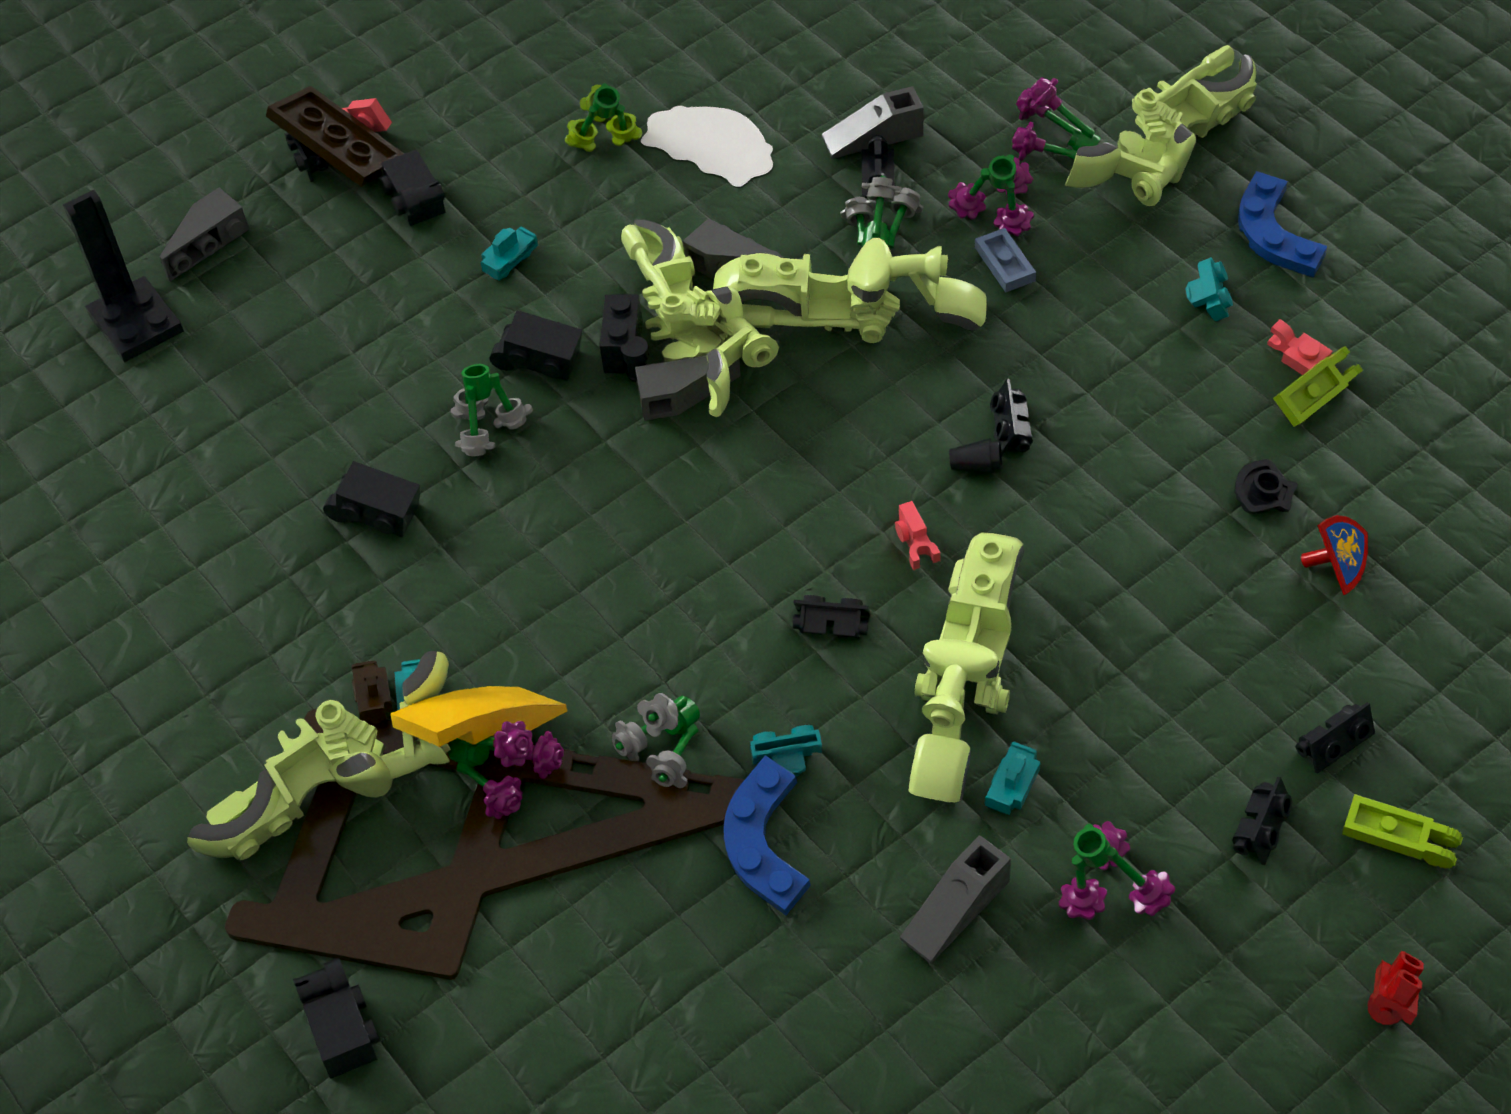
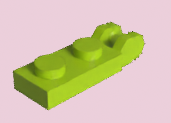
(1315, 387)
(1401, 831)

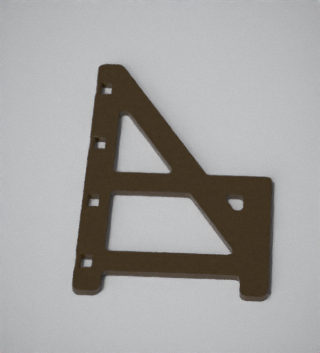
(368, 923)

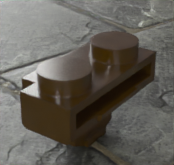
(371, 691)

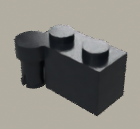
(413, 188)
(621, 335)
(537, 346)
(374, 499)
(336, 1018)

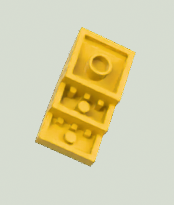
(474, 713)

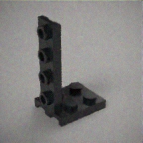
(128, 311)

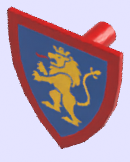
(1344, 547)

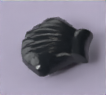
(1263, 488)

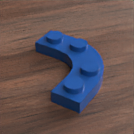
(1267, 236)
(746, 842)

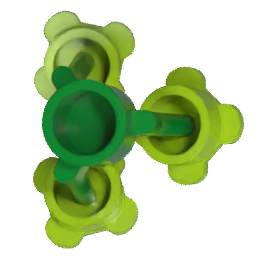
(602, 104)

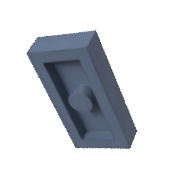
(1005, 260)

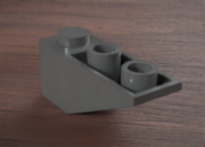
(893, 115)
(203, 231)
(716, 245)
(675, 385)
(958, 898)

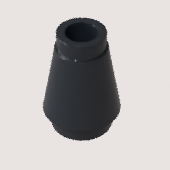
(978, 456)

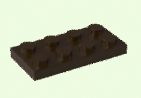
(333, 134)

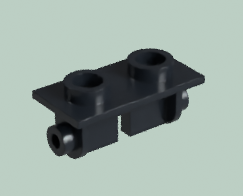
(305, 158)
(877, 161)
(1009, 408)
(845, 615)
(1344, 733)
(1270, 807)

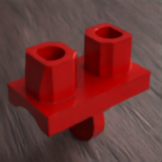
(1396, 990)

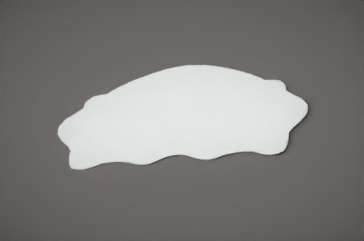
(712, 138)

